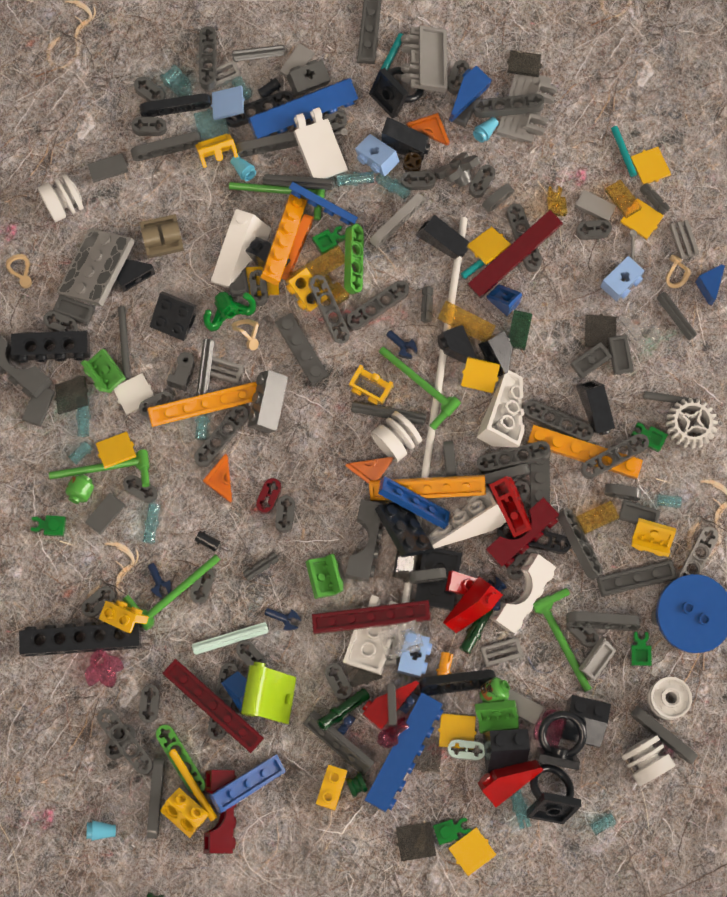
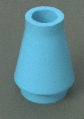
(484, 130)
(244, 169)
(99, 830)

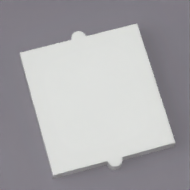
(132, 393)

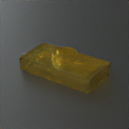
(623, 199)
(598, 517)

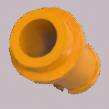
(444, 664)

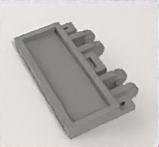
(427, 58)
(517, 125)

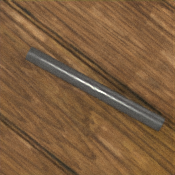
(124, 342)

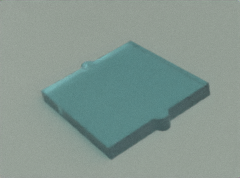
(208, 126)

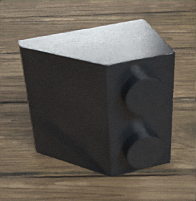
(594, 716)
(505, 748)

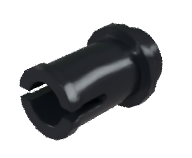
(269, 88)
(207, 541)

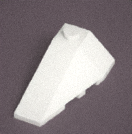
(233, 257)
(503, 418)
(476, 518)

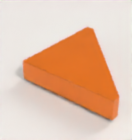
(431, 127)
(370, 469)
(219, 479)

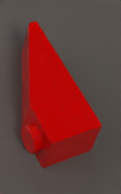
(511, 505)
(473, 605)
(377, 711)
(504, 782)

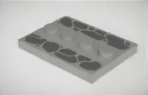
(96, 267)

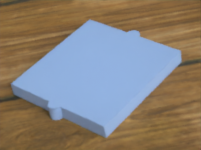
(227, 102)

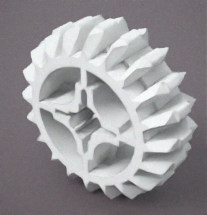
(698, 427)

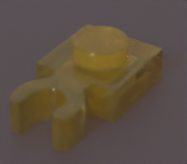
(555, 202)
(337, 290)

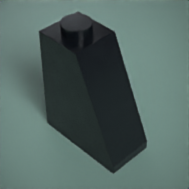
(404, 139)
(443, 237)
(596, 406)

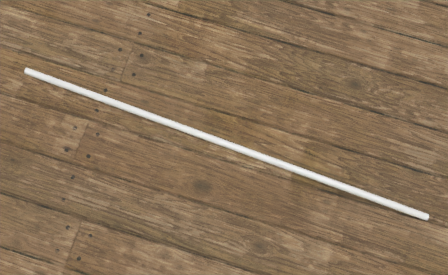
(438, 386)

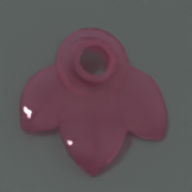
(103, 672)
(554, 730)
(389, 737)

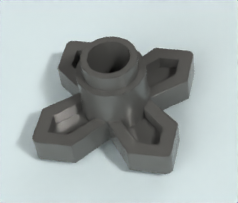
(458, 169)

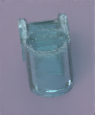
(176, 80)

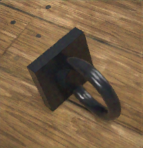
(391, 93)
(560, 755)
(551, 806)

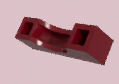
(504, 550)
(220, 838)

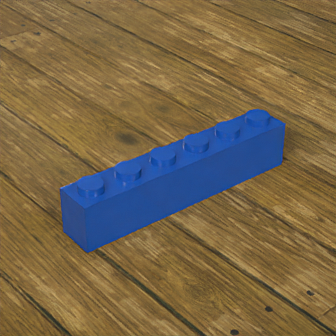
(282, 116)
(402, 755)

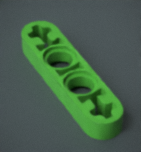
(353, 280)
(184, 755)

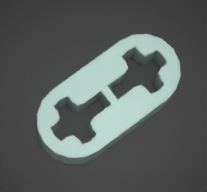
(465, 754)

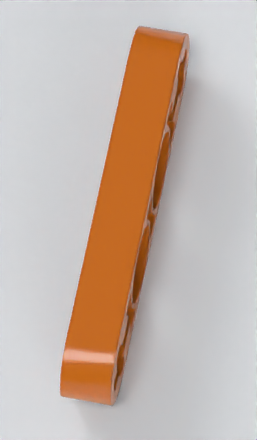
(300, 238)

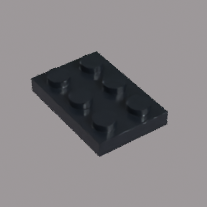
(404, 530)
(436, 590)

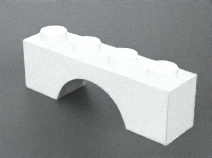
(536, 573)

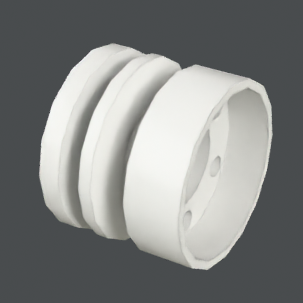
(60, 198)
(400, 434)
(648, 760)

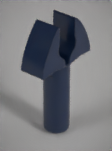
(403, 345)
(158, 581)
(500, 585)
(284, 618)
(409, 703)
(347, 722)

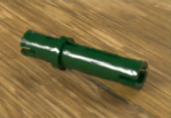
(474, 633)
(337, 713)

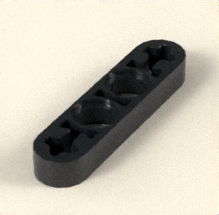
(175, 105)
(258, 107)
(556, 548)
(439, 684)

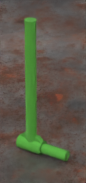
(276, 189)
(448, 405)
(141, 462)
(173, 594)
(543, 607)

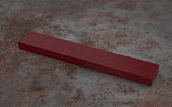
(515, 254)
(371, 617)
(213, 706)

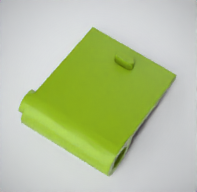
(268, 693)

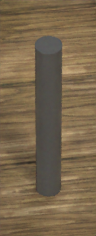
(664, 397)

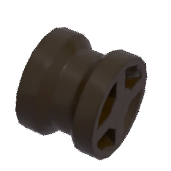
(414, 159)

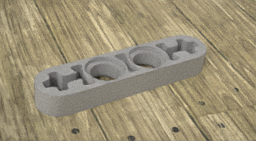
(397, 220)
(695, 560)

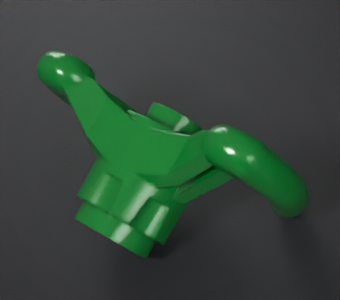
(227, 309)

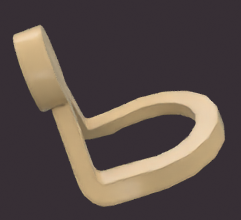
(677, 261)
(25, 281)
(252, 343)

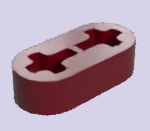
(265, 494)

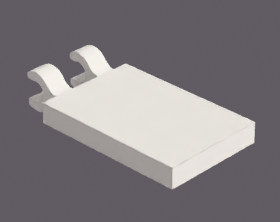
(319, 146)
(365, 646)

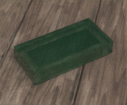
(519, 329)

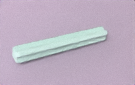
(230, 638)

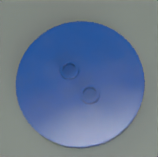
(693, 613)

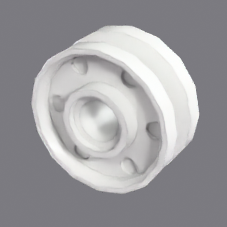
(657, 698)

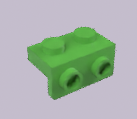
(103, 371)
(324, 576)
(497, 716)

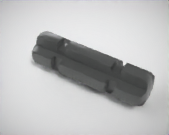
(654, 198)
(427, 303)
(260, 566)

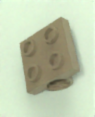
(161, 236)

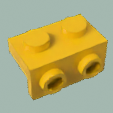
(653, 537)
(121, 616)

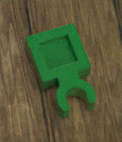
(327, 240)
(655, 436)
(52, 525)
(640, 653)
(447, 831)

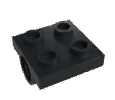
(173, 316)

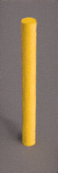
(192, 784)

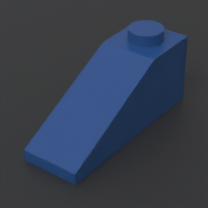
(472, 86)

